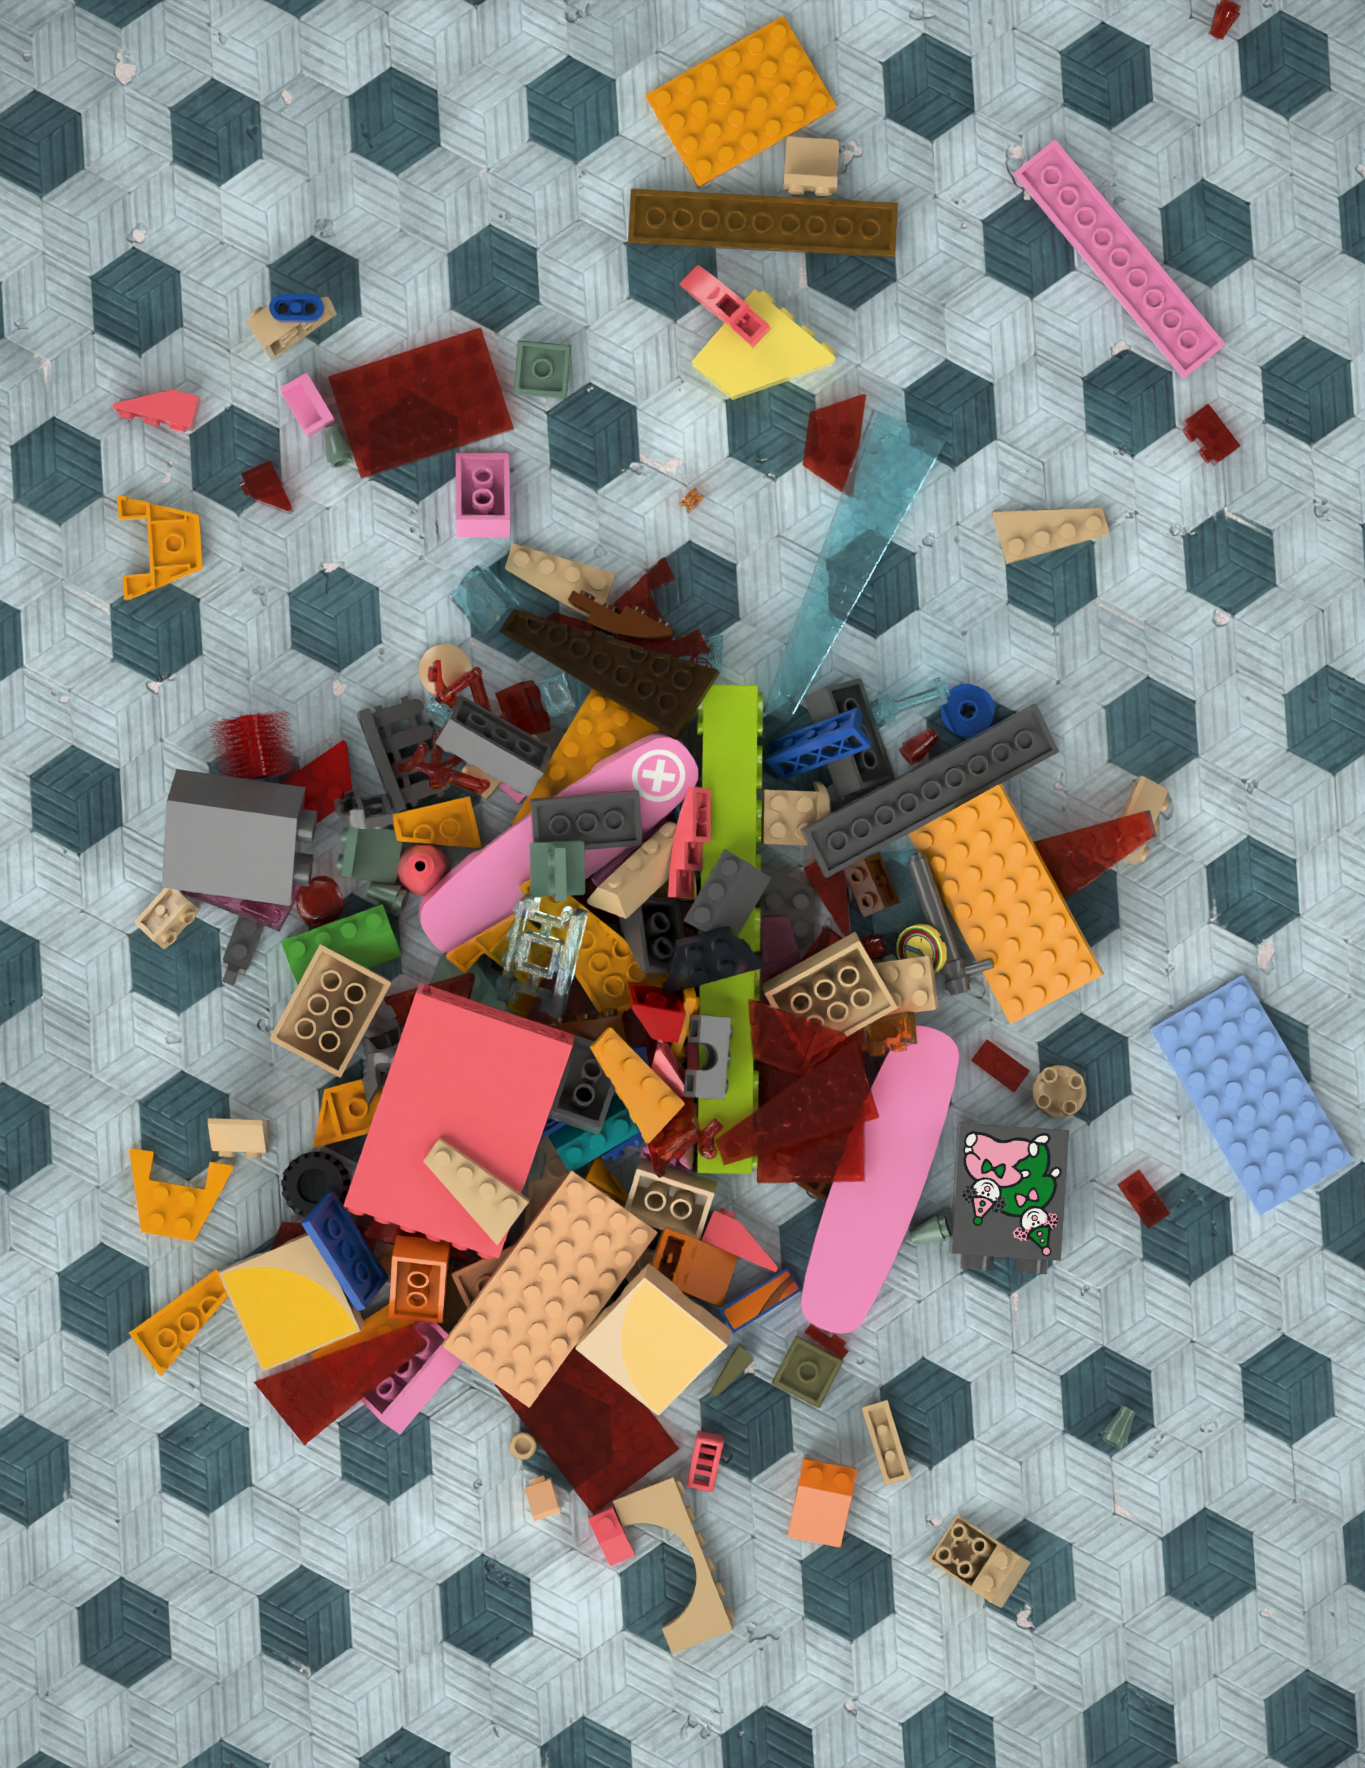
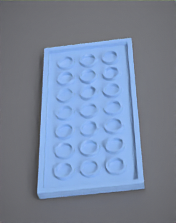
(1251, 1095)

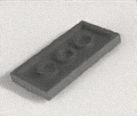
(596, 819)

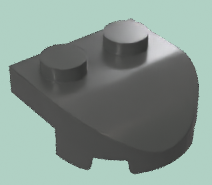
(364, 812)

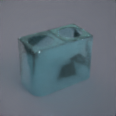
(557, 695)

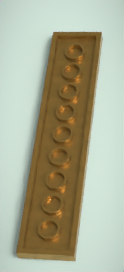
(762, 223)

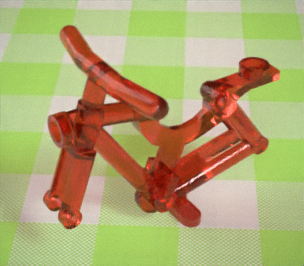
(444, 772)

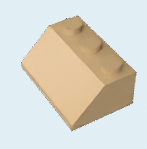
(1143, 797)
(671, 1202)

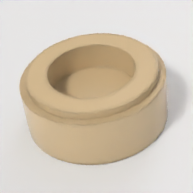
(522, 1445)

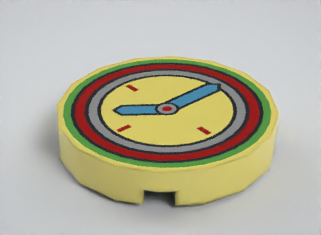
(922, 941)

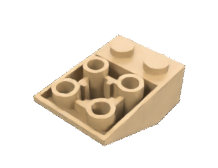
(979, 1561)

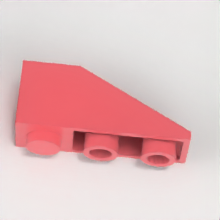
(166, 407)

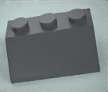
(727, 895)

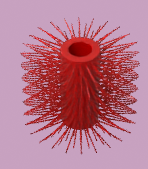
(253, 746)

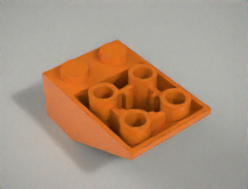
(694, 1266)

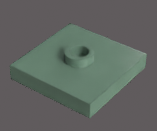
(542, 369)

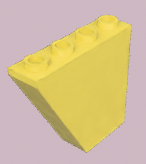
(777, 358)

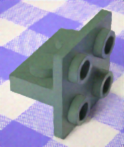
(557, 869)

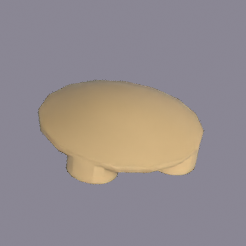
(453, 664)
(1059, 1091)

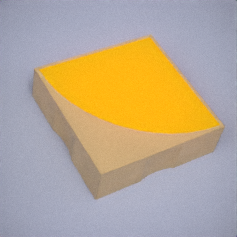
(289, 1302)
(653, 1340)

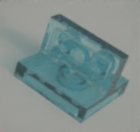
(483, 599)

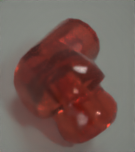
(706, 1143)

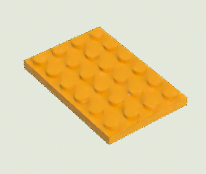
(741, 102)

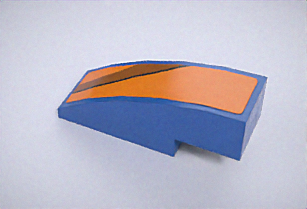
(760, 1300)

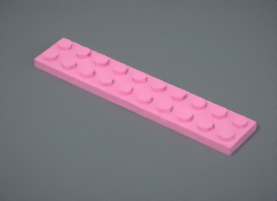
(1119, 259)

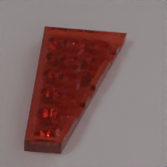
(1086, 853)

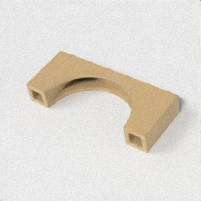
(663, 1506)

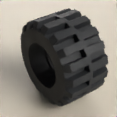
(305, 1163)

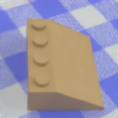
(833, 988)
(330, 1010)

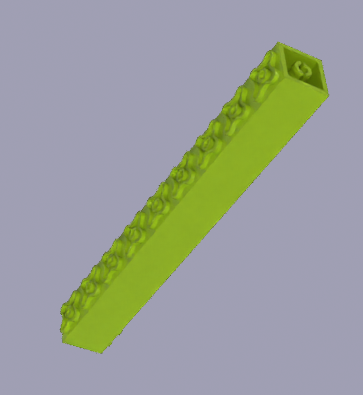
(732, 767)

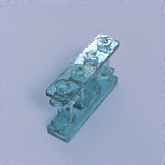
(562, 961)

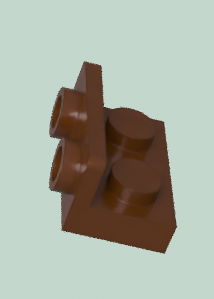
(871, 885)

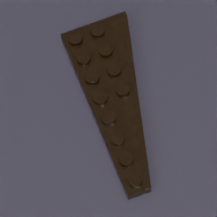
(640, 680)

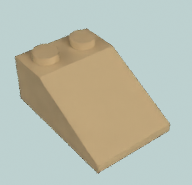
(239, 1136)

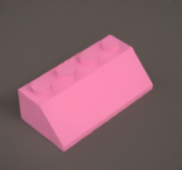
(414, 1383)

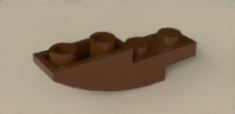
(630, 625)

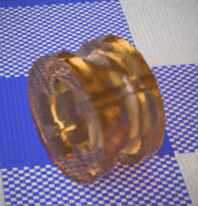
(691, 500)

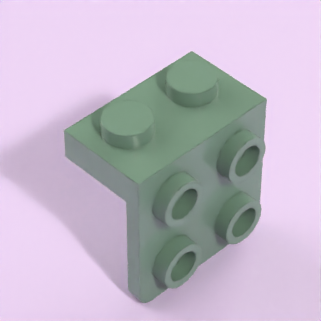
(370, 855)

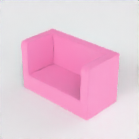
(307, 405)

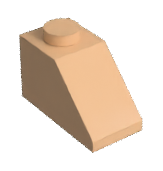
(542, 1497)

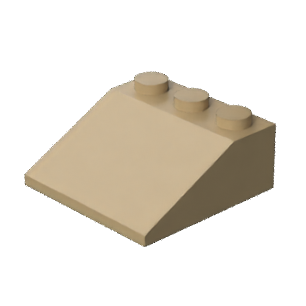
(279, 336)

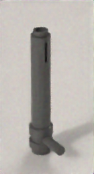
(954, 970)

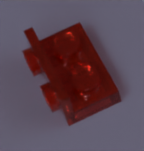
(1210, 435)
(525, 707)

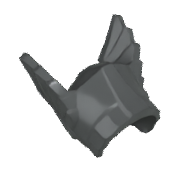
(379, 1057)

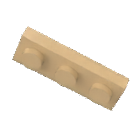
(886, 1442)

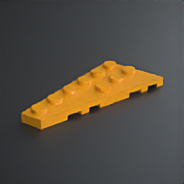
(593, 735)
(603, 957)

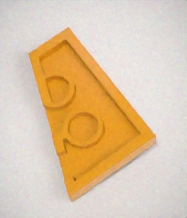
(439, 824)

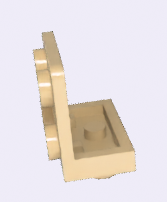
(811, 165)

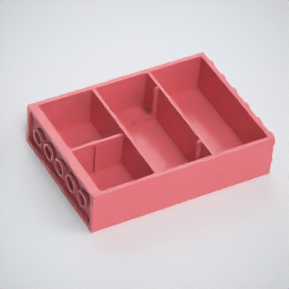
(476, 1083)

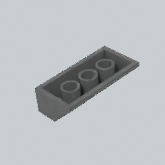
(494, 746)
(863, 768)

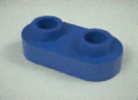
(297, 308)

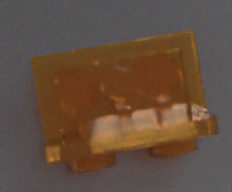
(890, 1033)

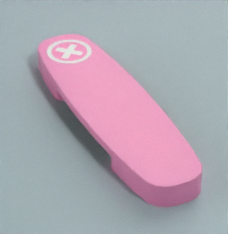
(487, 881)

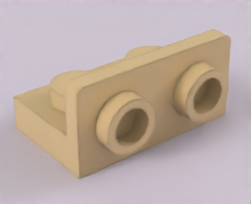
(167, 917)

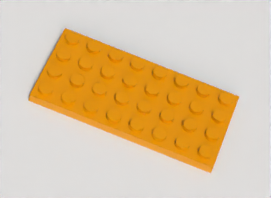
(1006, 903)

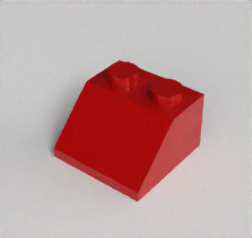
(658, 1013)

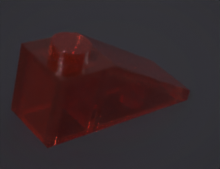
(832, 893)

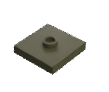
(807, 1371)

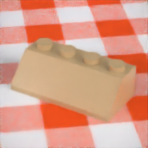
(637, 876)

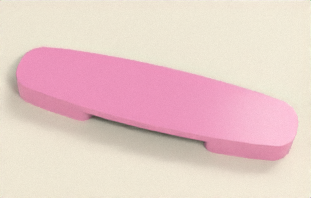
(869, 1219)

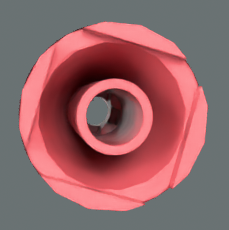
(436, 867)

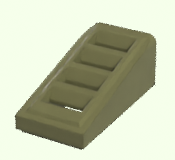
(734, 1367)

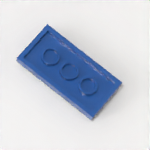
(345, 1251)

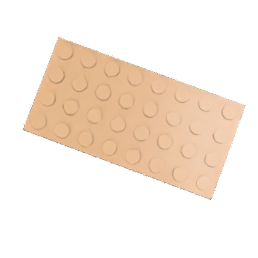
(549, 1288)

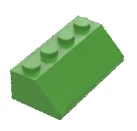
(360, 937)

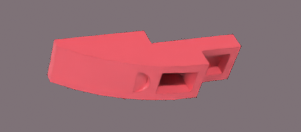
(725, 305)

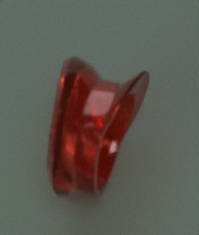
(320, 901)

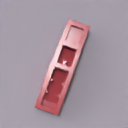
(691, 831)

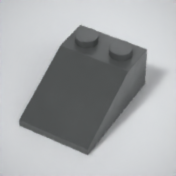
(653, 933)
(583, 1090)

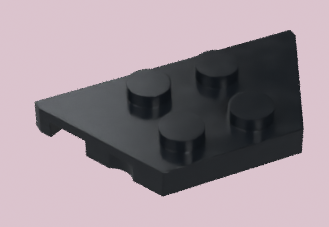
(708, 959)

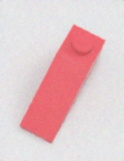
(732, 1237)

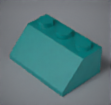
(579, 1146)

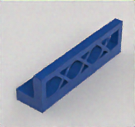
(812, 740)

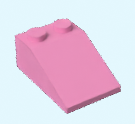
(482, 495)

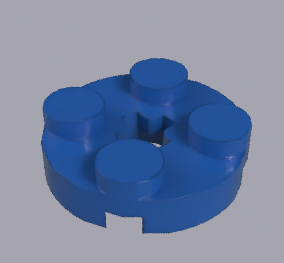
(981, 717)

